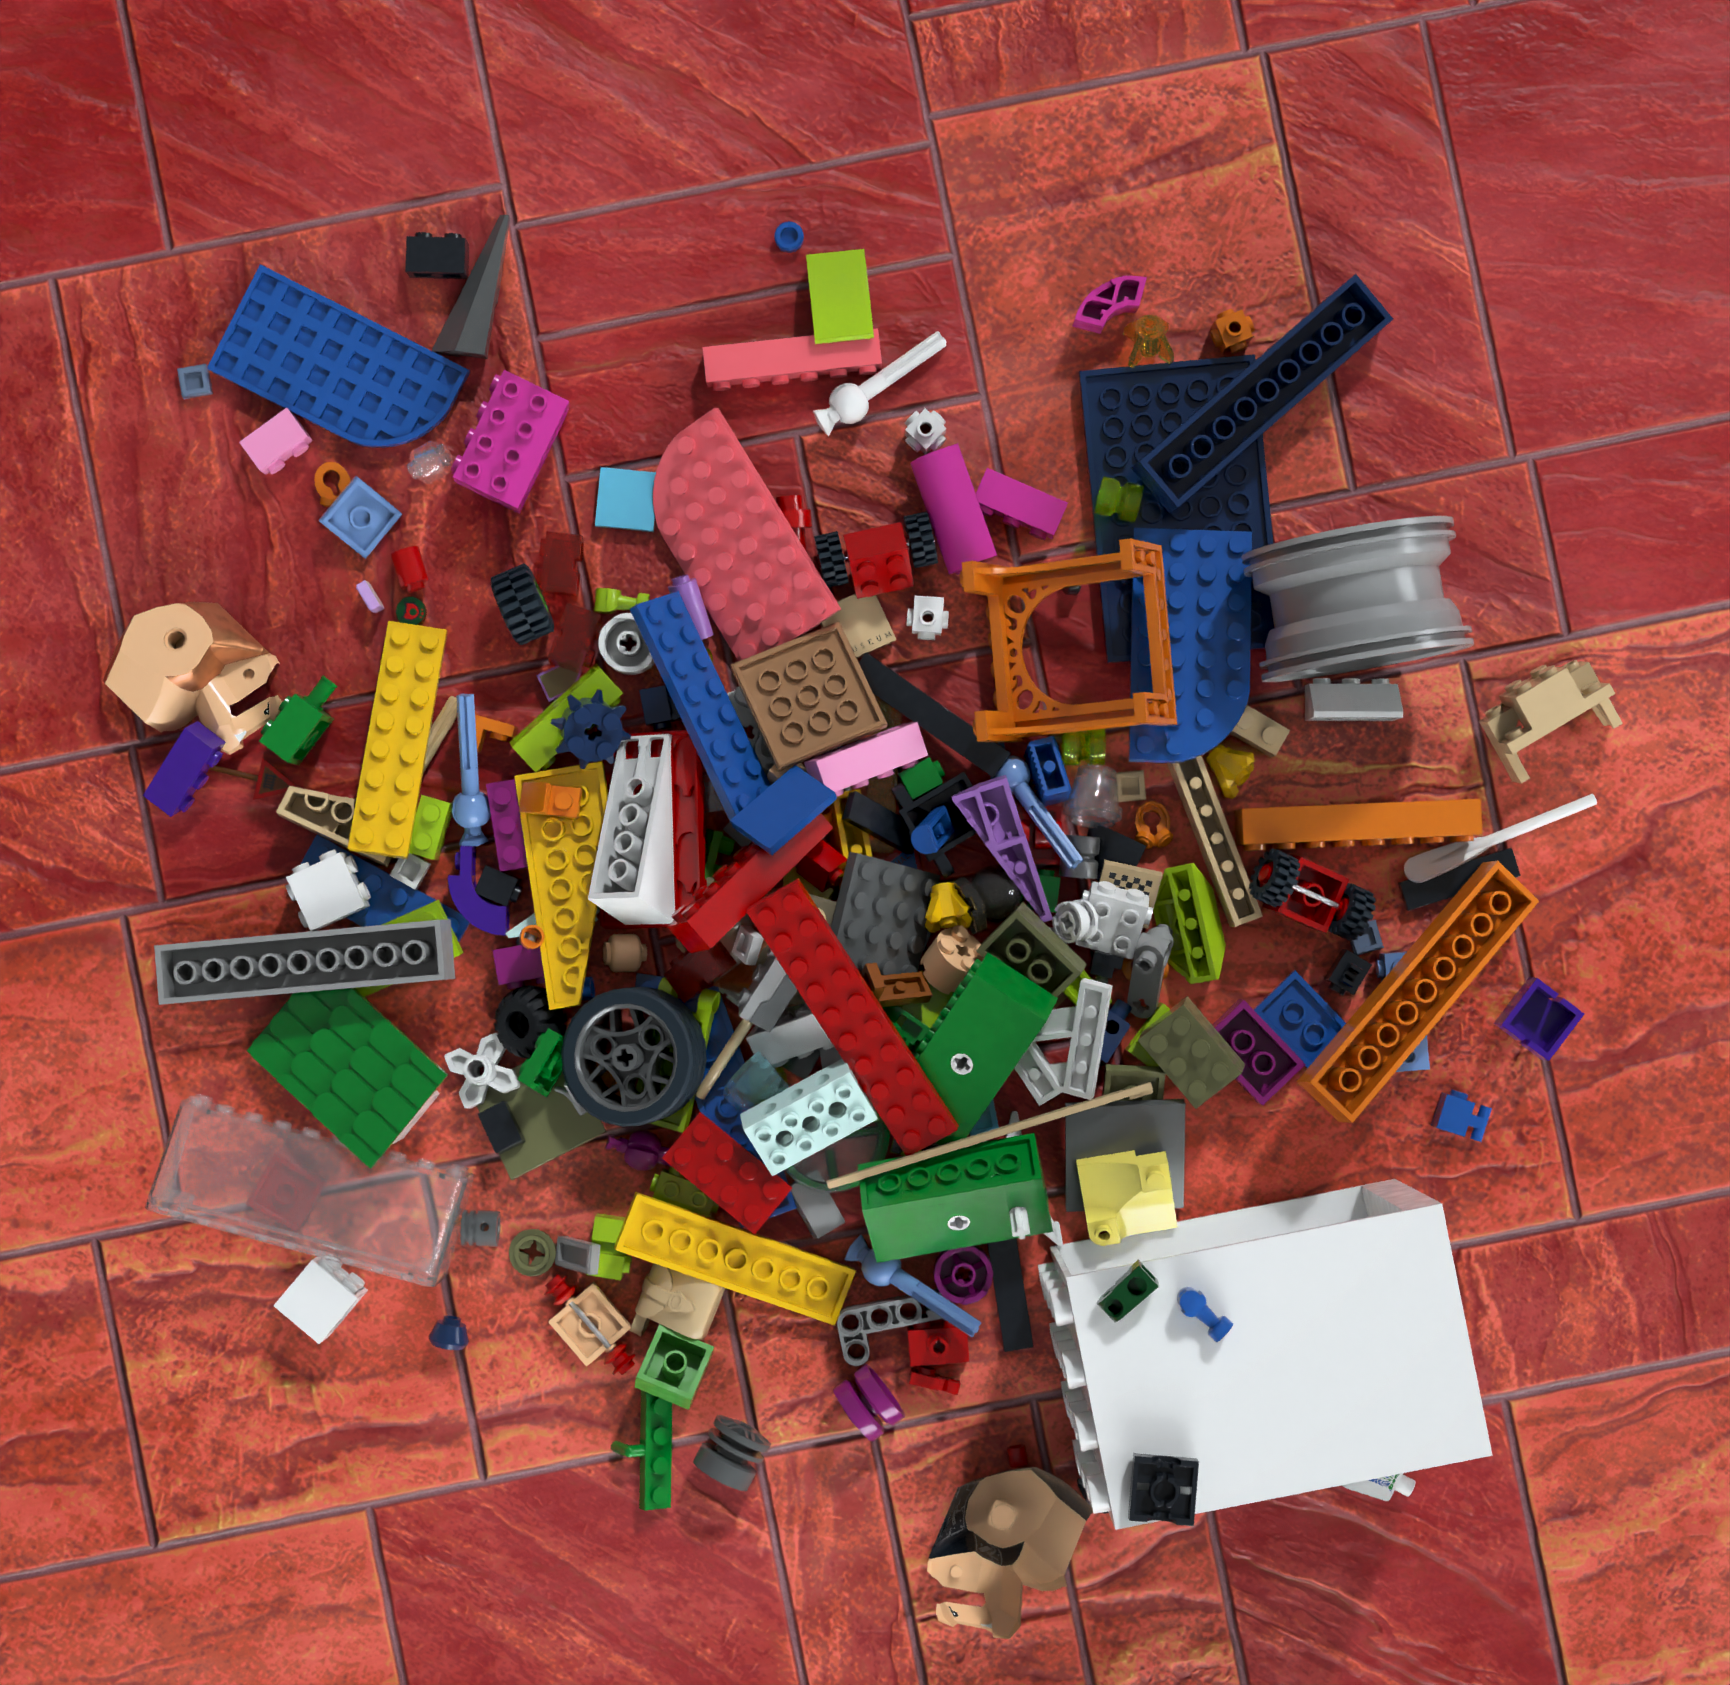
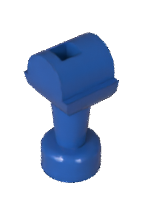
(1194, 1305)

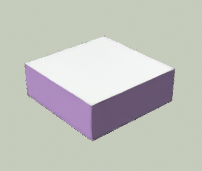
(369, 597)

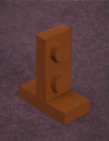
(896, 988)

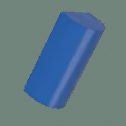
(932, 831)

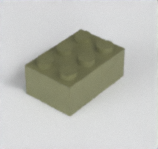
(1033, 951)
(1191, 1052)

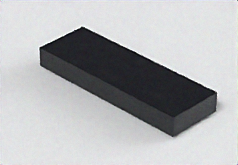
(878, 822)

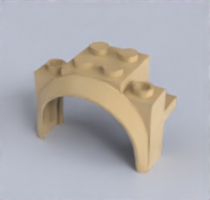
(1542, 705)

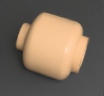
(624, 953)

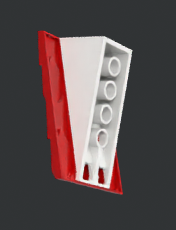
(650, 832)

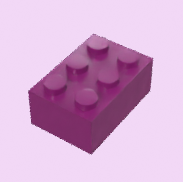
(1266, 1056)

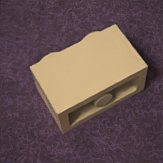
(1260, 732)

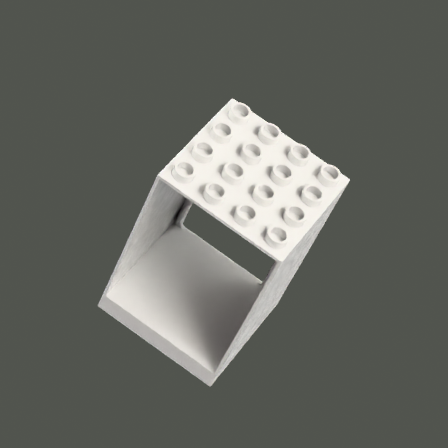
(1336, 1363)

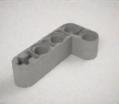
(867, 1325)

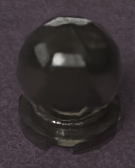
(989, 896)

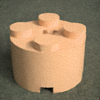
(950, 958)

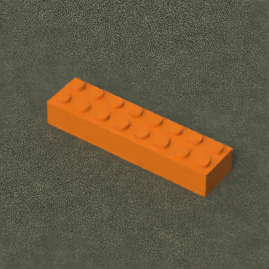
(1356, 822)

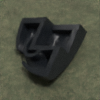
(1116, 848)

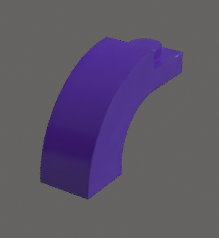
(474, 907)

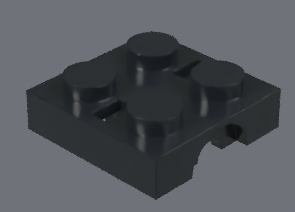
(1163, 1497)

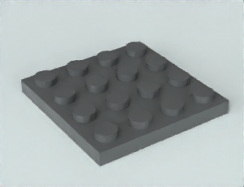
(883, 913)

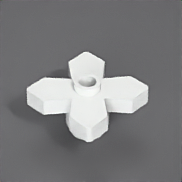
(476, 1085)

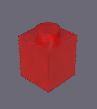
(822, 866)

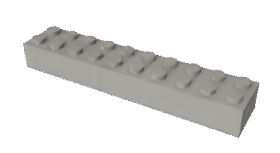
(304, 961)

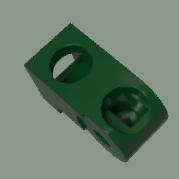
(1128, 1291)

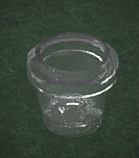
(1094, 798)

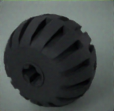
(524, 1017)

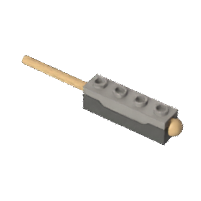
(758, 1005)

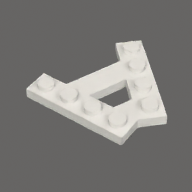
(1087, 1029)

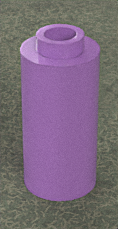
(694, 603)

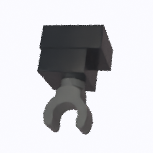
(1103, 965)

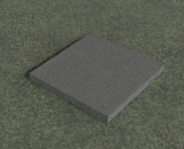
(1124, 1127)

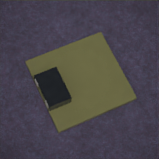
(532, 1127)

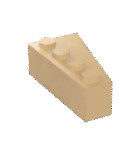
(323, 815)

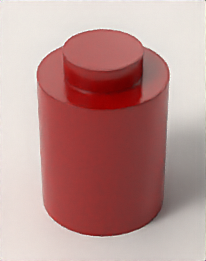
(410, 568)

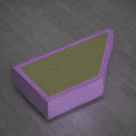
(556, 681)

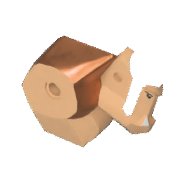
(190, 664)

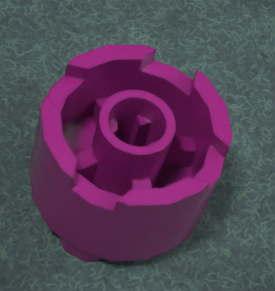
(959, 1289)

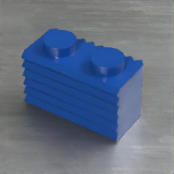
(1047, 771)

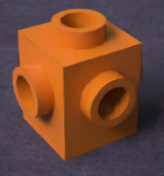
(1227, 340)

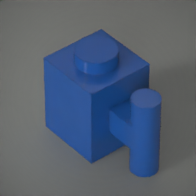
(1455, 1115)

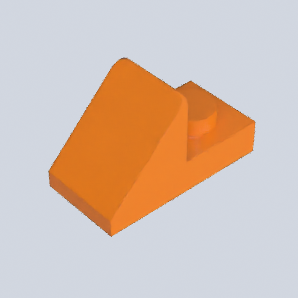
(498, 730)
(550, 800)

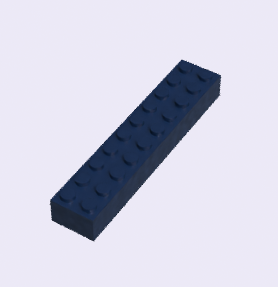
(1262, 393)

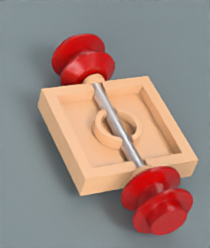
(590, 1324)

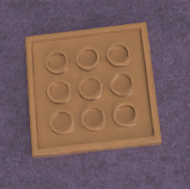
(808, 696)

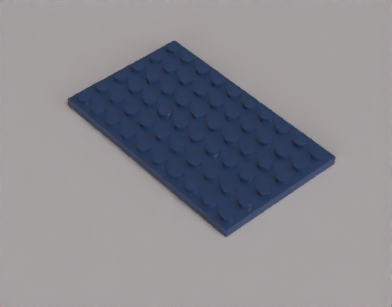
(1123, 420)

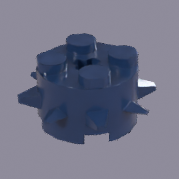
(582, 715)

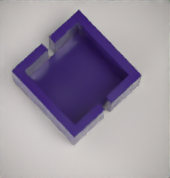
(1537, 1020)

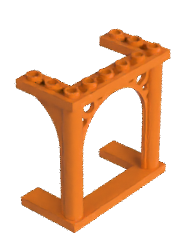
(1000, 583)

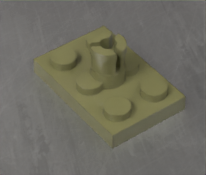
(1128, 1076)

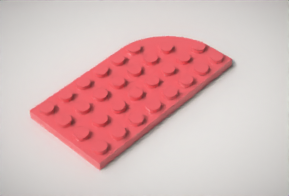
(736, 541)

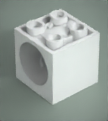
(321, 1298)

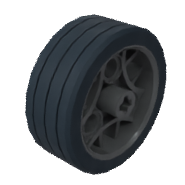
(633, 1056)

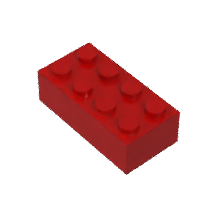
(727, 1173)

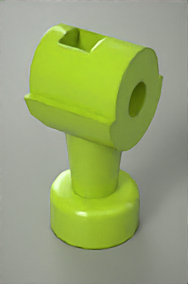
(611, 600)

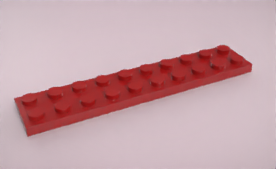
(852, 1017)

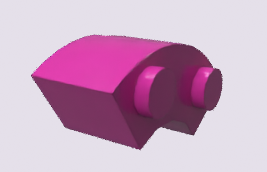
(1108, 300)

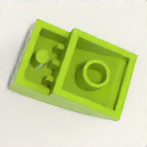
(839, 296)

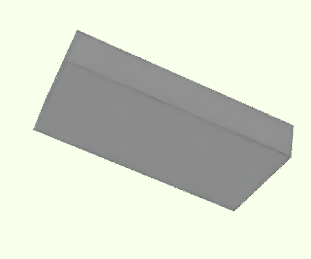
(577, 1255)

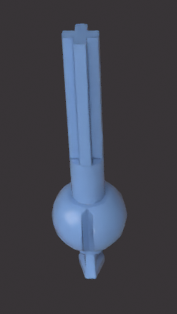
(1018, 778)
(471, 806)
(891, 1273)

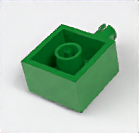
(299, 723)

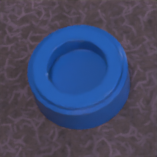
(789, 237)

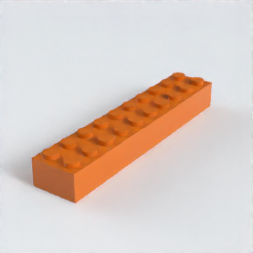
(1418, 991)

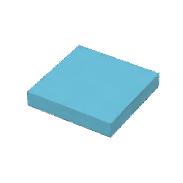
(625, 500)

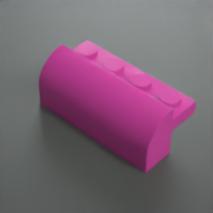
(953, 508)

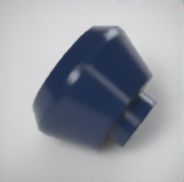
(449, 1334)

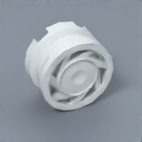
(1075, 921)

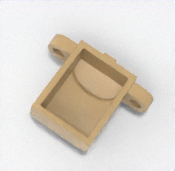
(677, 1303)

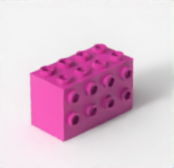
(510, 441)

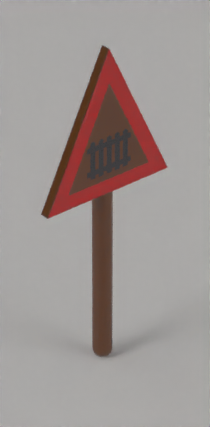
(269, 781)

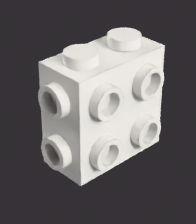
(327, 890)
(1120, 918)

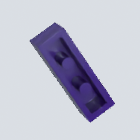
(185, 769)

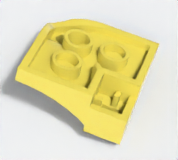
(1126, 1195)

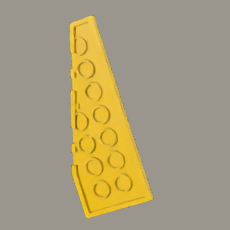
(560, 870)

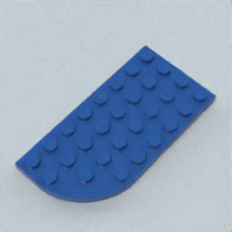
(334, 365)
(1208, 641)

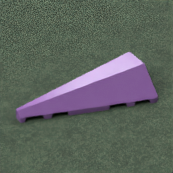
(995, 819)

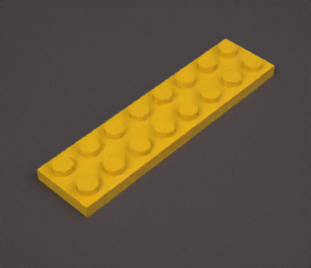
(397, 740)
(734, 1258)

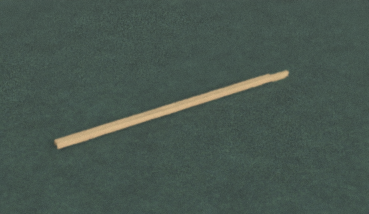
(1132, 1093)

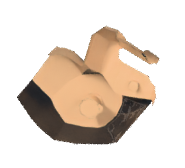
(1004, 1536)

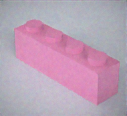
(869, 758)

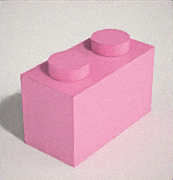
(276, 442)

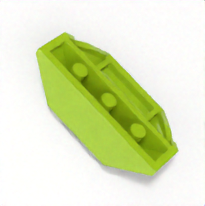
(1190, 909)

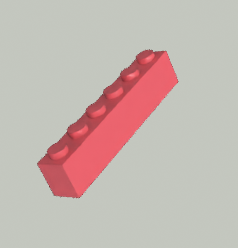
(788, 359)

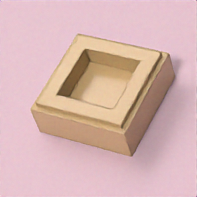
(1131, 786)

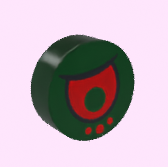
(411, 611)

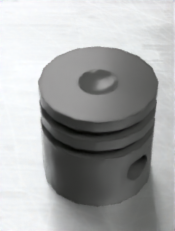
(474, 1224)

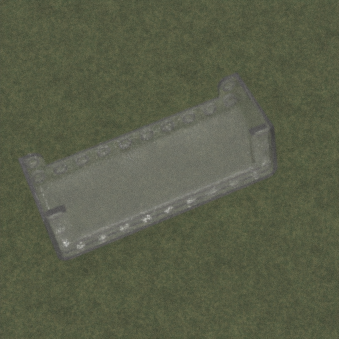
(309, 1192)

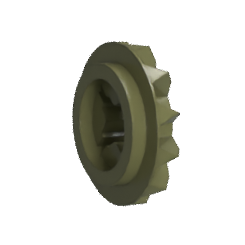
(520, 1259)

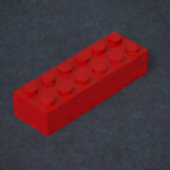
(740, 886)

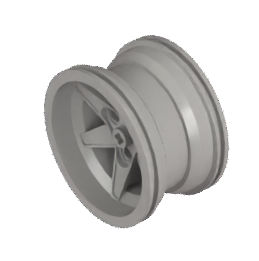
(1357, 598)

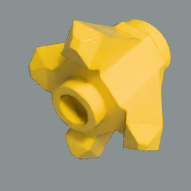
(1230, 768)
(946, 908)

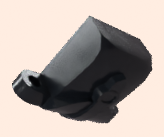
(915, 812)

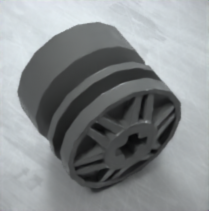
(735, 1446)

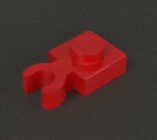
(927, 1378)

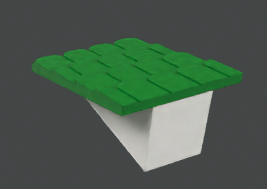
(349, 1068)

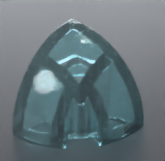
(754, 1083)

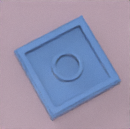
(360, 517)

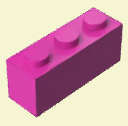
(1020, 504)

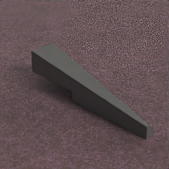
(471, 319)

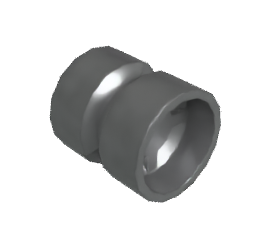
(1088, 848)

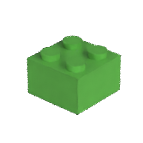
(674, 1367)

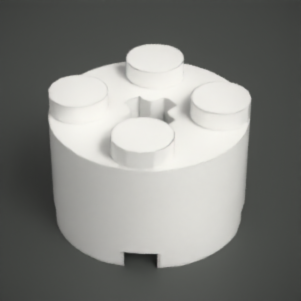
(617, 656)

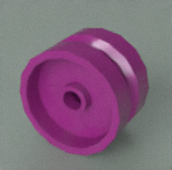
(866, 1405)

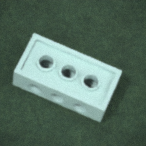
(807, 1117)

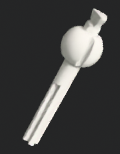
(850, 402)

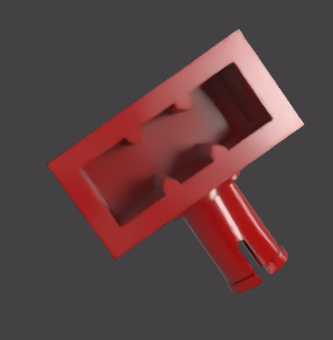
(937, 1344)

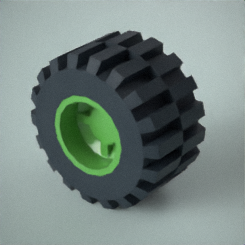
(522, 604)

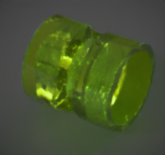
(1118, 499)
(1084, 746)

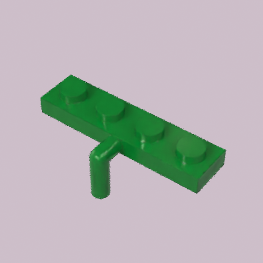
(654, 1452)

